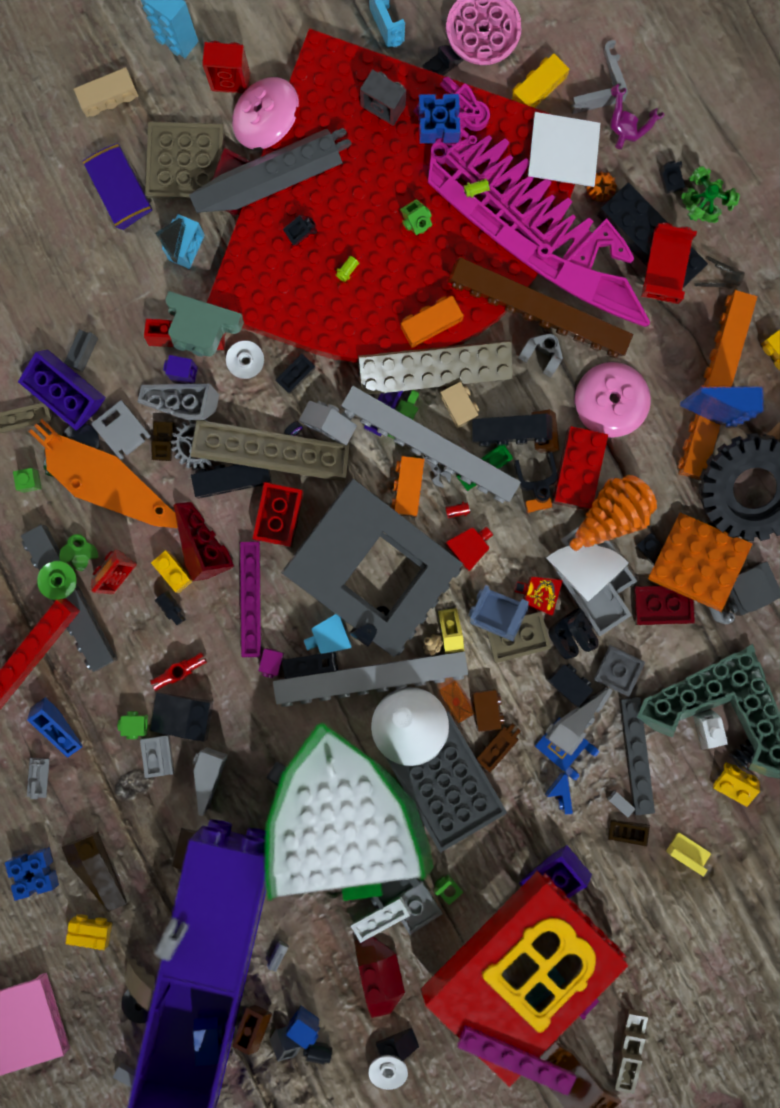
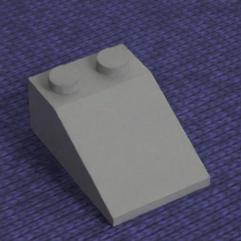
(207, 773)

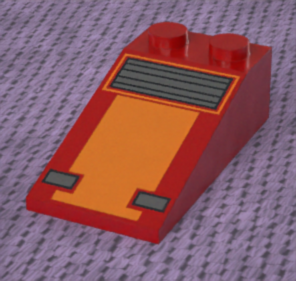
(112, 573)

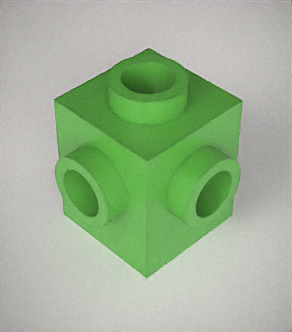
(416, 217)

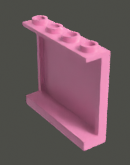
(30, 1025)

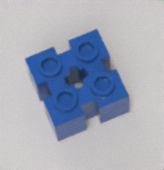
(449, 123)
(38, 863)

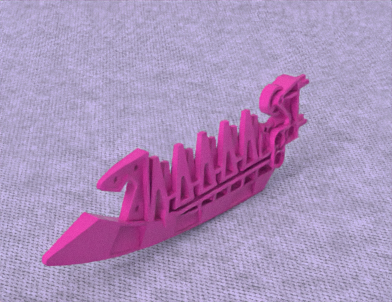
(530, 244)

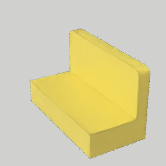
(689, 853)

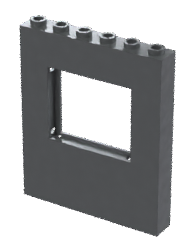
(340, 545)

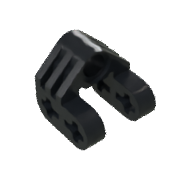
(575, 625)

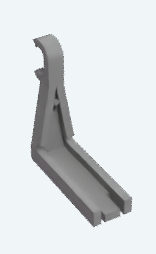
(603, 97)

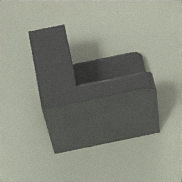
(283, 1045)

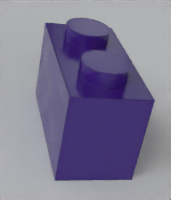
(180, 369)

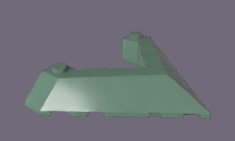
(732, 680)

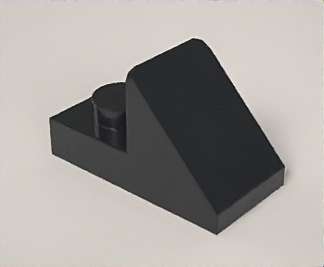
(443, 61)
(399, 1045)

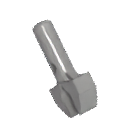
(437, 471)

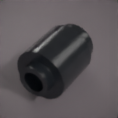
(318, 1053)

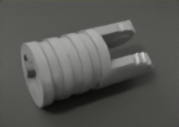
(170, 941)

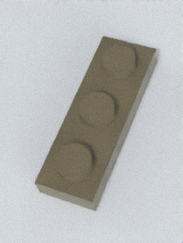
(24, 417)

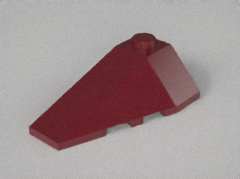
(201, 550)

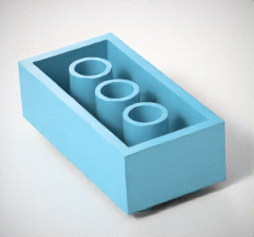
(171, 25)

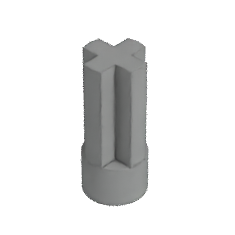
(277, 956)

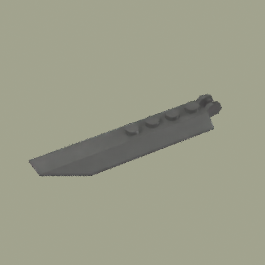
(271, 173)

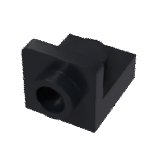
(672, 177)
(300, 229)

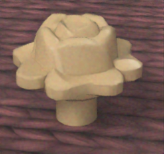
(432, 645)

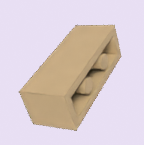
(106, 92)

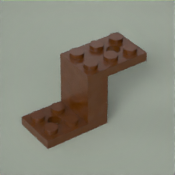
(586, 1089)

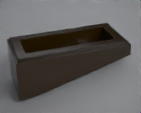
(637, 826)

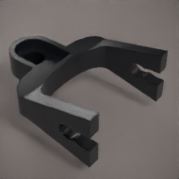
(538, 486)

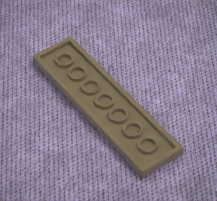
(435, 367)
(270, 450)

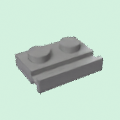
(157, 756)

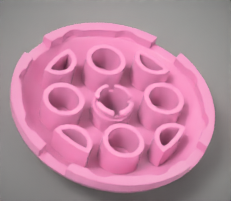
(489, 47)
(265, 112)
(594, 402)

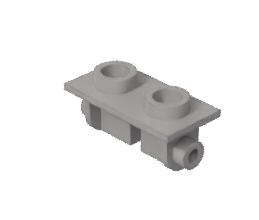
(38, 778)

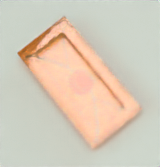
(456, 701)

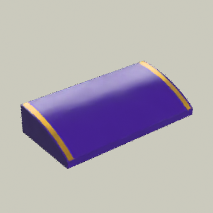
(117, 186)

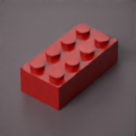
(579, 468)

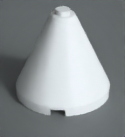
(410, 726)

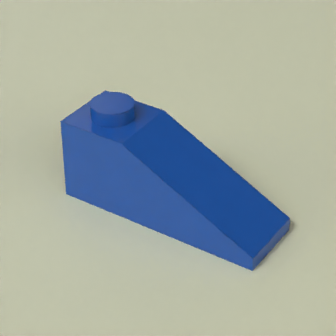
(54, 727)

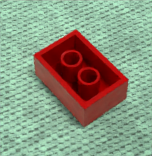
(226, 67)
(278, 515)

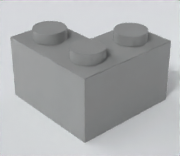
(328, 421)

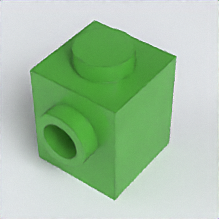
(133, 725)

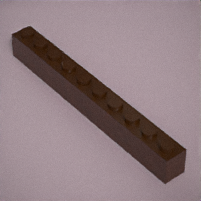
(540, 308)

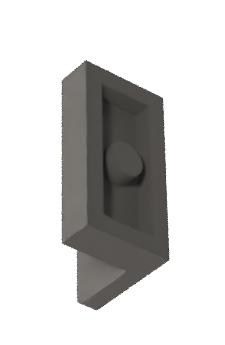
(81, 350)

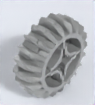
(181, 437)

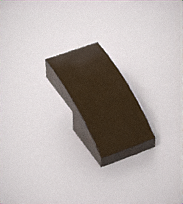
(162, 439)

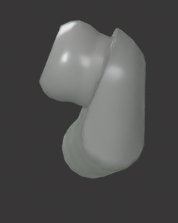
(722, 617)

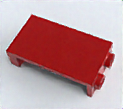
(668, 263)

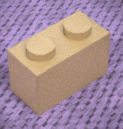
(459, 404)

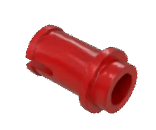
(457, 510)

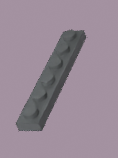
(637, 756)

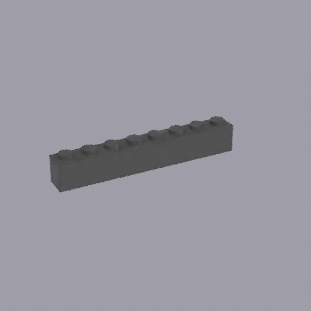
(84, 626)

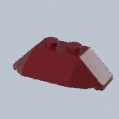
(379, 976)

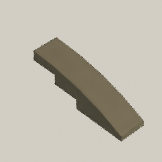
(139, 984)
(630, 1051)

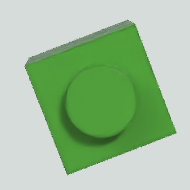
(27, 480)

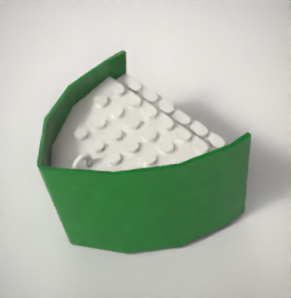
(341, 824)

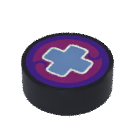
(293, 429)

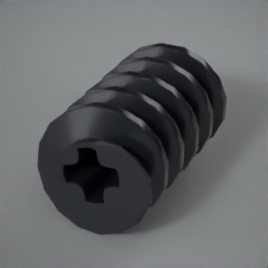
(743, 756)

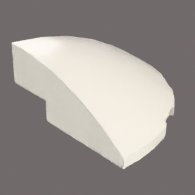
(587, 568)

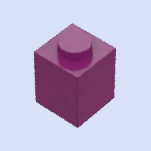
(271, 662)

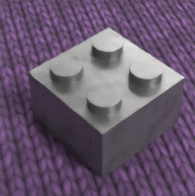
(383, 97)

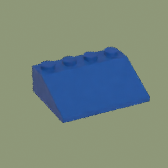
(726, 404)

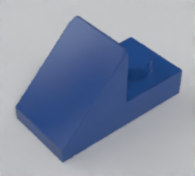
(561, 788)

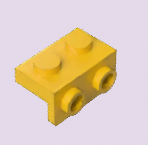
(737, 784)

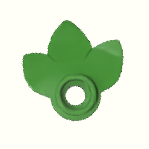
(79, 555)

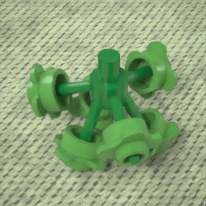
(713, 189)

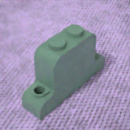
(200, 324)

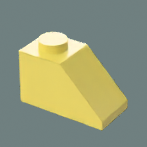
(451, 631)

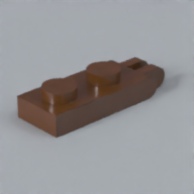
(498, 747)

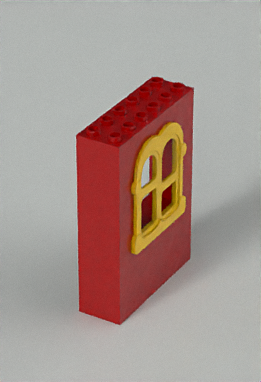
(475, 995)

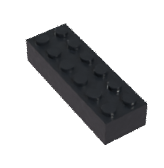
(636, 224)

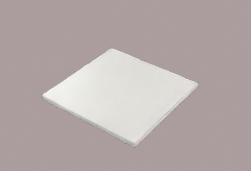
(564, 149)

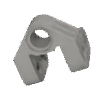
(538, 342)

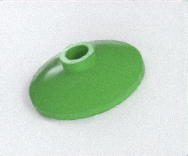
(47, 580)

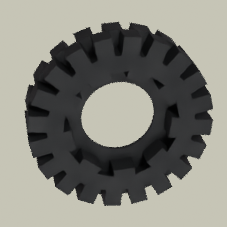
(719, 481)

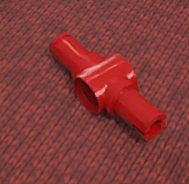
(170, 676)

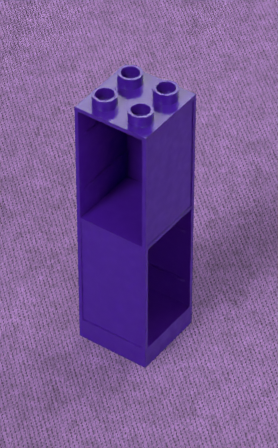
(206, 977)

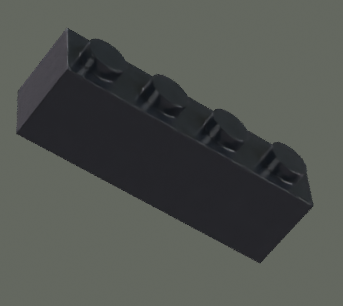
(512, 429)
(228, 479)

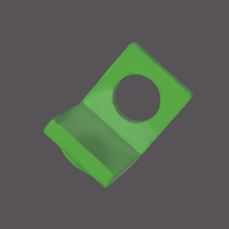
(442, 883)

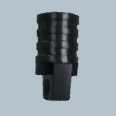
(170, 607)

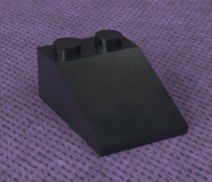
(182, 716)

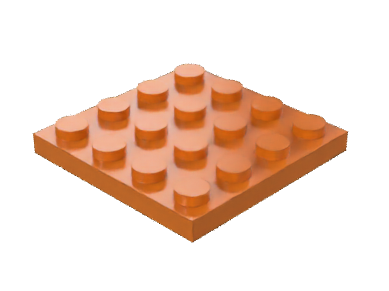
(700, 562)

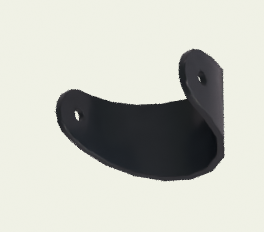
(363, 635)

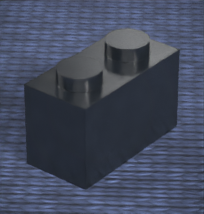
(569, 684)

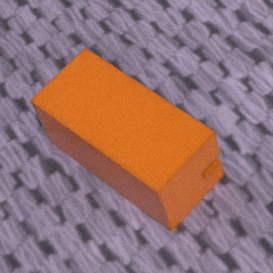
(534, 505)

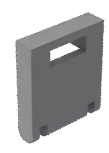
(123, 432)

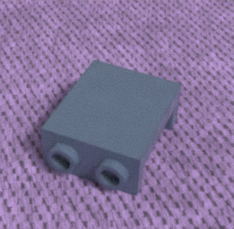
(498, 613)

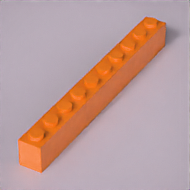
(719, 374)

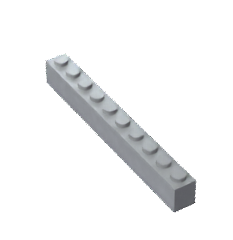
(430, 444)
(369, 678)

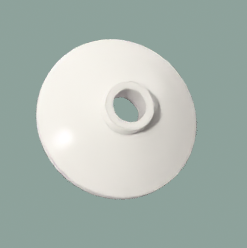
(244, 350)
(388, 1072)

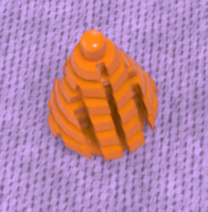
(619, 510)

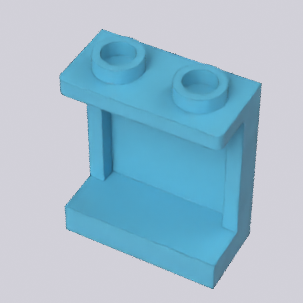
(391, 32)

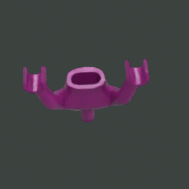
(625, 123)

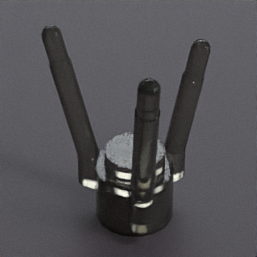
(733, 275)

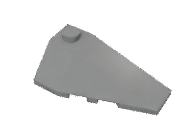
(181, 400)
(568, 731)

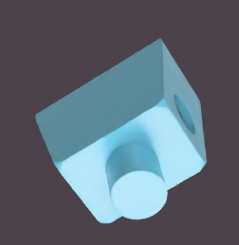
(329, 636)

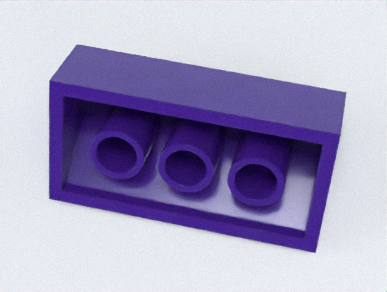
(61, 389)

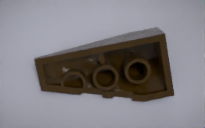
(92, 865)

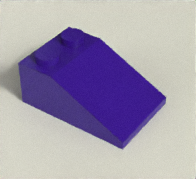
(564, 870)

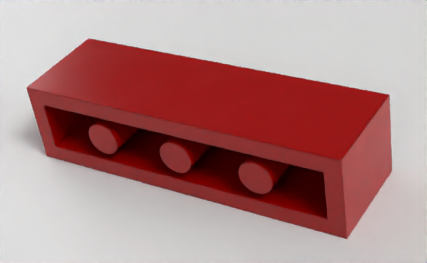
(157, 333)

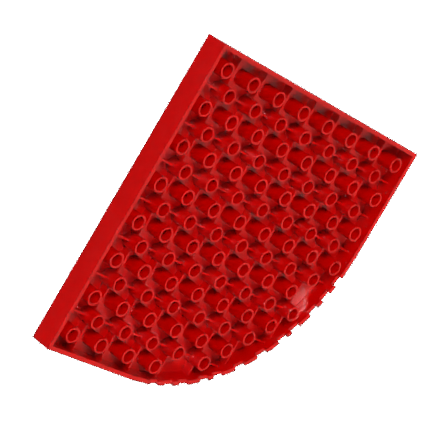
(356, 209)

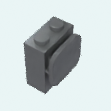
(753, 589)

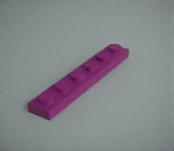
(250, 599)
(516, 1060)

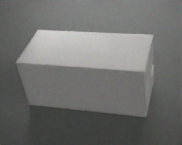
(618, 801)
(125, 1074)

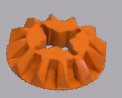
(608, 192)

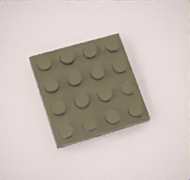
(181, 158)

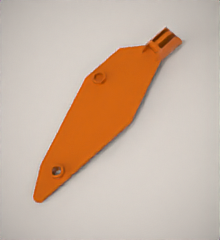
(101, 479)

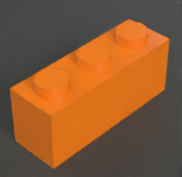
(431, 321)
(408, 486)

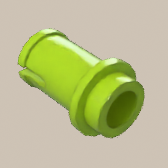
(476, 188)
(348, 267)

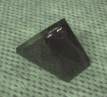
(171, 238)

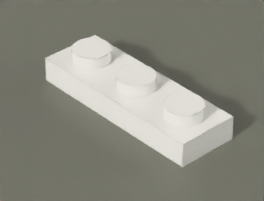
(380, 919)

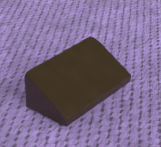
(181, 849)

